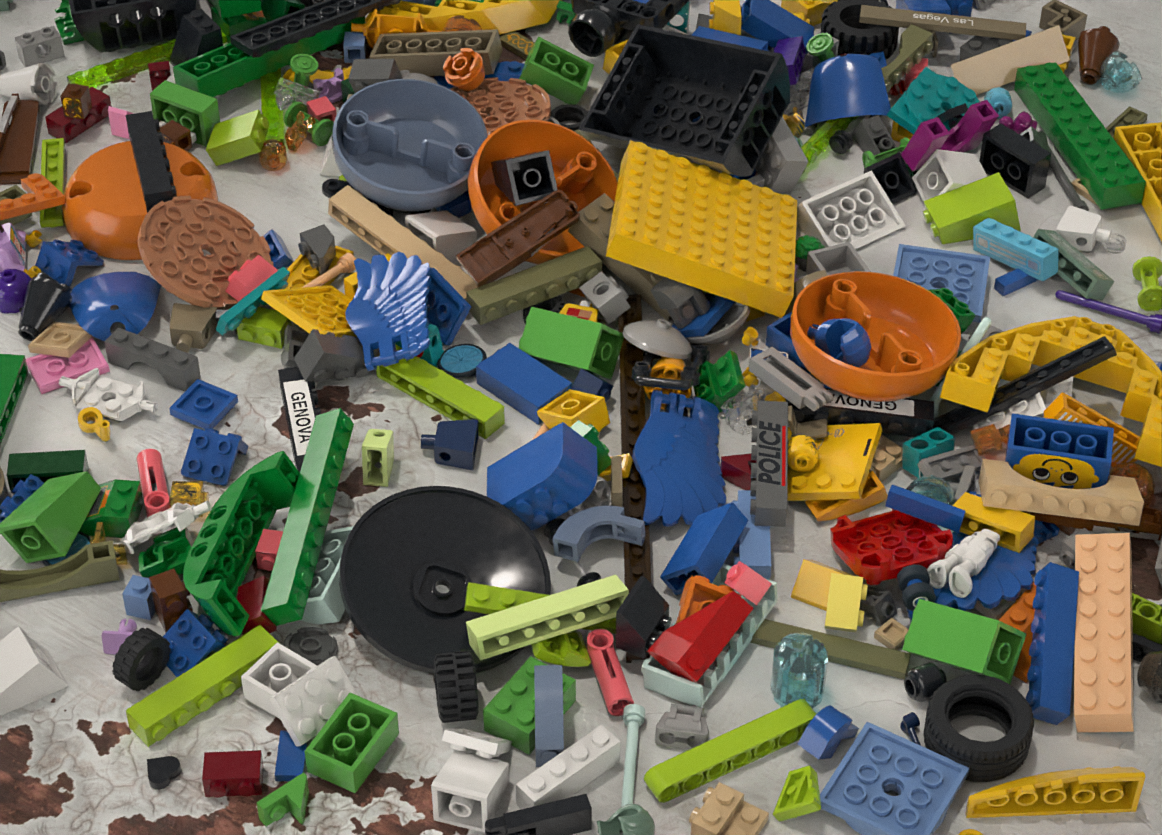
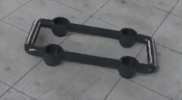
(689, 376)

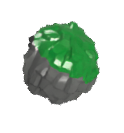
(803, 246)

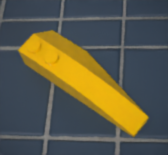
(1061, 793)

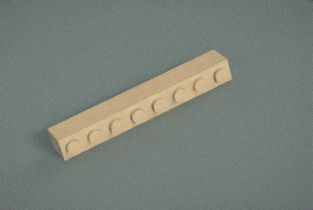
(390, 237)

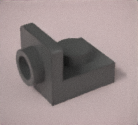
(880, 604)

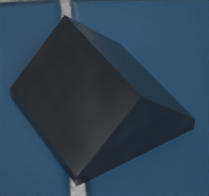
(893, 177)

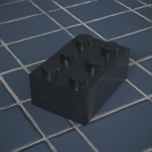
(1017, 159)

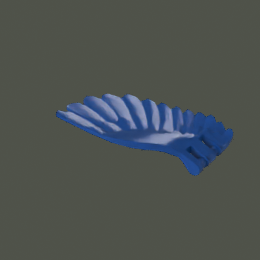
(390, 308)
(679, 459)
(1000, 578)

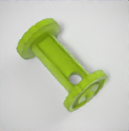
(1148, 271)

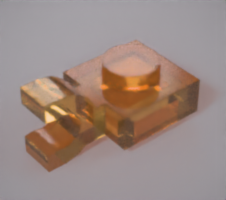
(297, 133)
(989, 438)

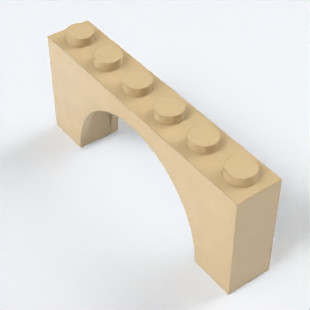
(1114, 502)

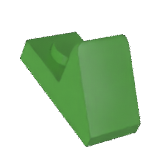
(288, 798)

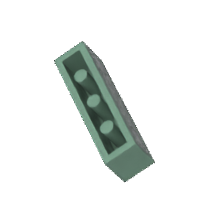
(1076, 268)

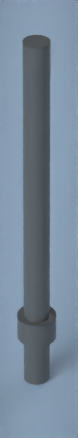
(1071, 192)

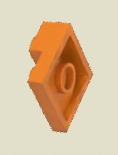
(699, 594)

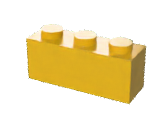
(1013, 526)

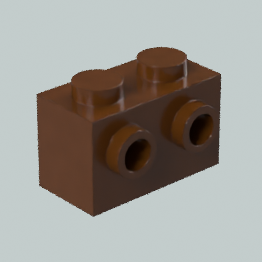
(169, 597)

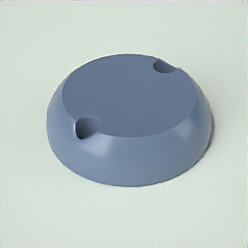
(407, 143)

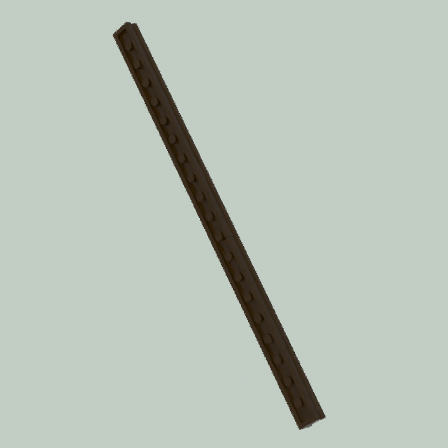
(633, 420)

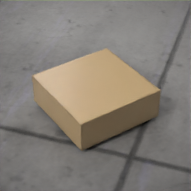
(891, 634)

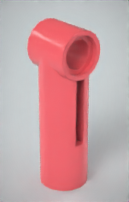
(150, 472)
(608, 671)

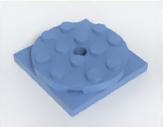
(938, 269)
(888, 762)

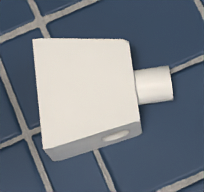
(1082, 229)

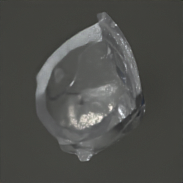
(738, 411)

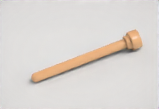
(344, 265)

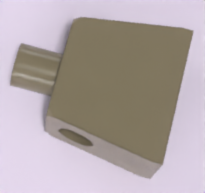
(192, 326)

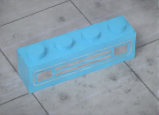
(1015, 249)

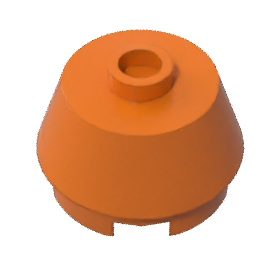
(464, 70)

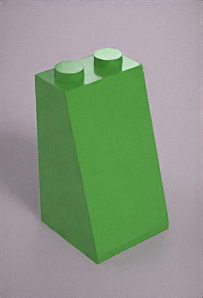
(571, 342)
(50, 517)
(964, 640)

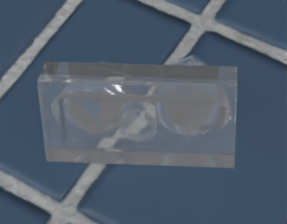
(289, 91)

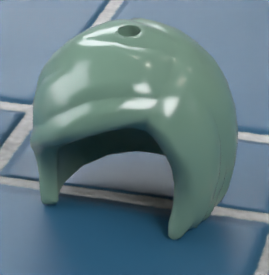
(628, 821)

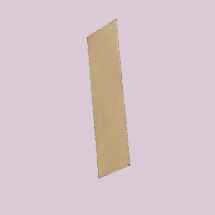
(1001, 64)

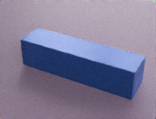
(1012, 281)

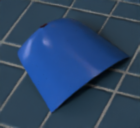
(847, 88)
(130, 291)

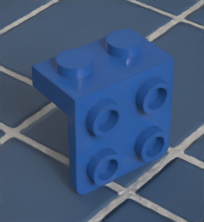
(61, 259)
(212, 456)
(192, 641)

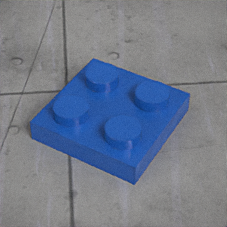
(203, 404)

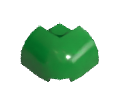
(166, 553)

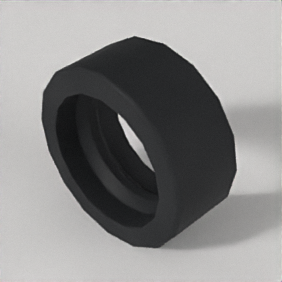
(569, 113)

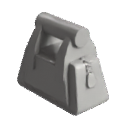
(682, 727)

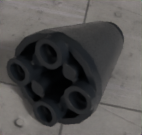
(42, 305)

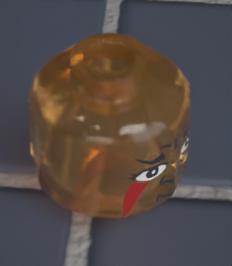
(273, 153)

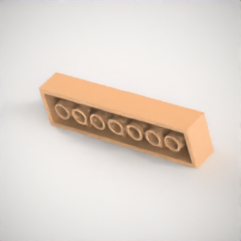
(1104, 634)

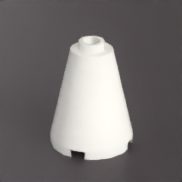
(31, 83)

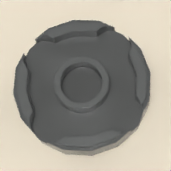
(316, 653)

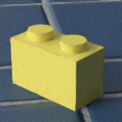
(844, 602)

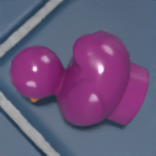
(1021, 122)

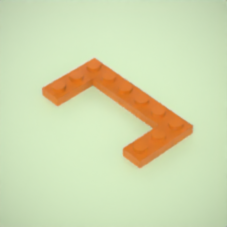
(40, 196)

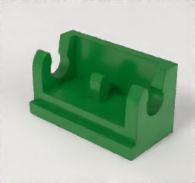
(66, 26)

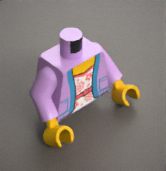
(14, 248)

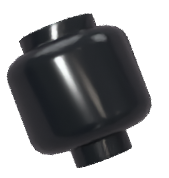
(923, 681)

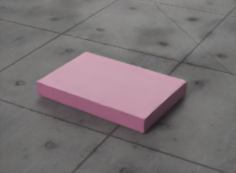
(48, 369)

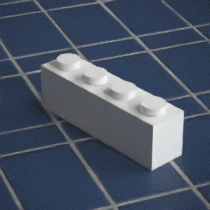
(570, 769)

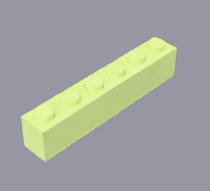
(546, 617)

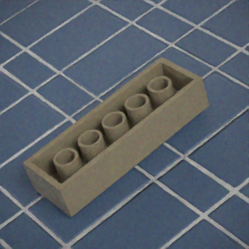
(429, 50)
(594, 232)

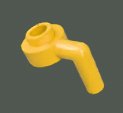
(100, 427)

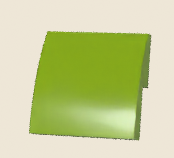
(563, 650)

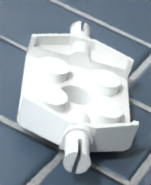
(93, 390)
(178, 514)

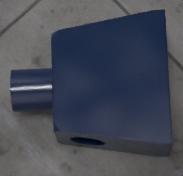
(454, 443)

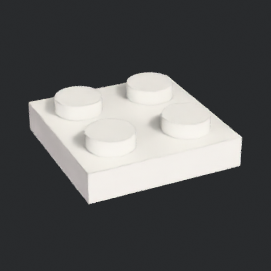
(485, 744)

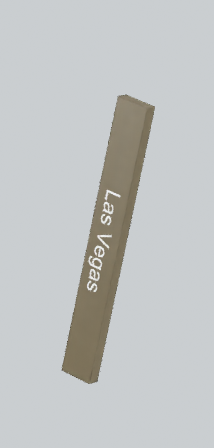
(943, 22)

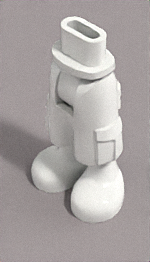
(963, 561)

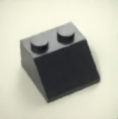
(641, 619)

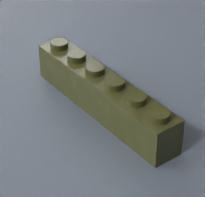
(533, 285)

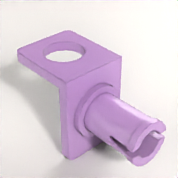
(113, 639)

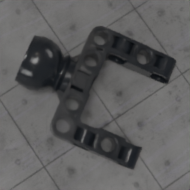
(600, 20)

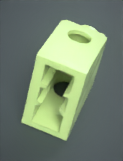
(377, 447)

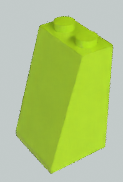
(959, 210)

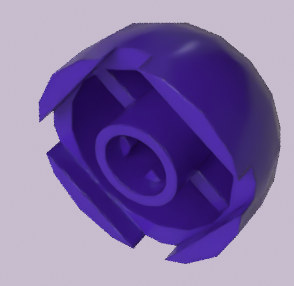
(12, 290)

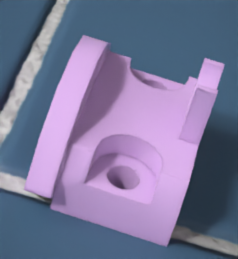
(330, 87)

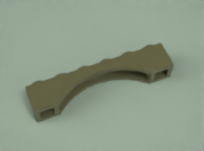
(912, 48)
(87, 567)

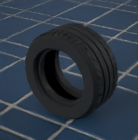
(987, 698)

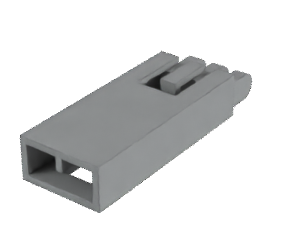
(789, 380)

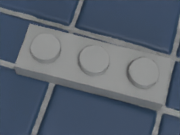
(952, 463)

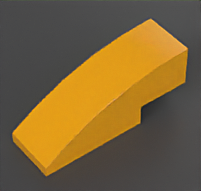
(872, 494)

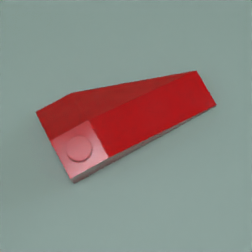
(697, 640)

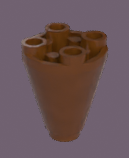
(1093, 49)

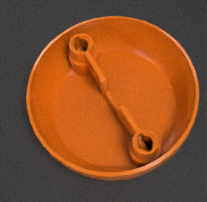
(576, 166)
(107, 198)
(908, 329)

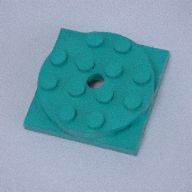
(929, 97)

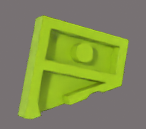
(799, 794)

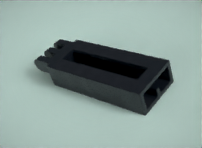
(552, 818)

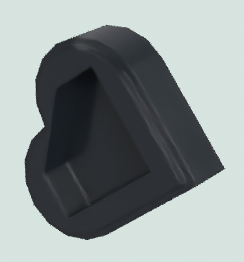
(162, 770)

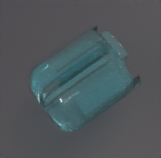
(799, 670)

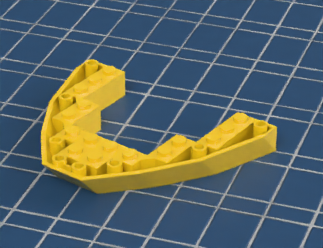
(491, 14)
(1010, 354)

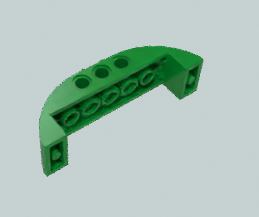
(231, 536)

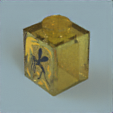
(188, 492)

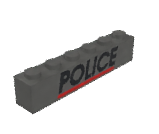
(770, 464)

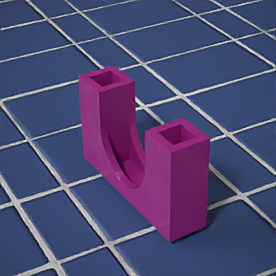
(961, 138)

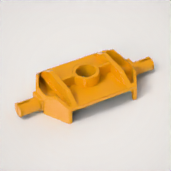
(389, 24)

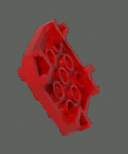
(888, 543)

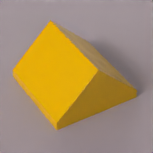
(814, 583)

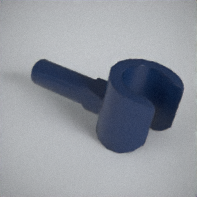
(909, 724)

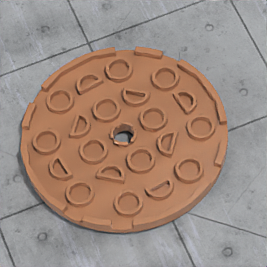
(507, 102)
(173, 245)

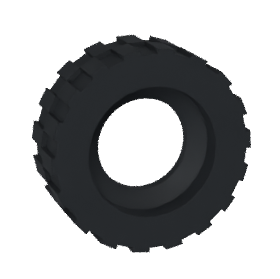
(127, 659)

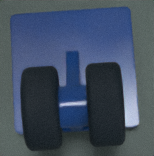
(915, 585)

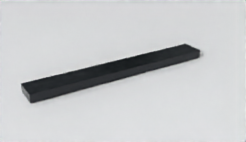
(1029, 385)

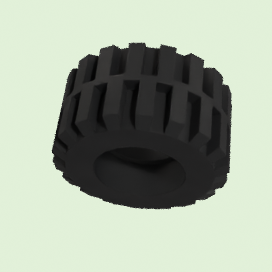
(456, 686)

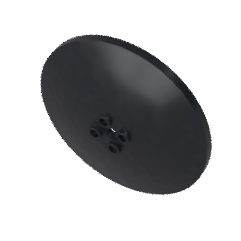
(428, 541)

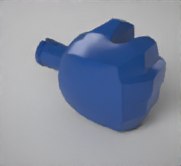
(842, 340)

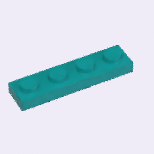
(248, 305)

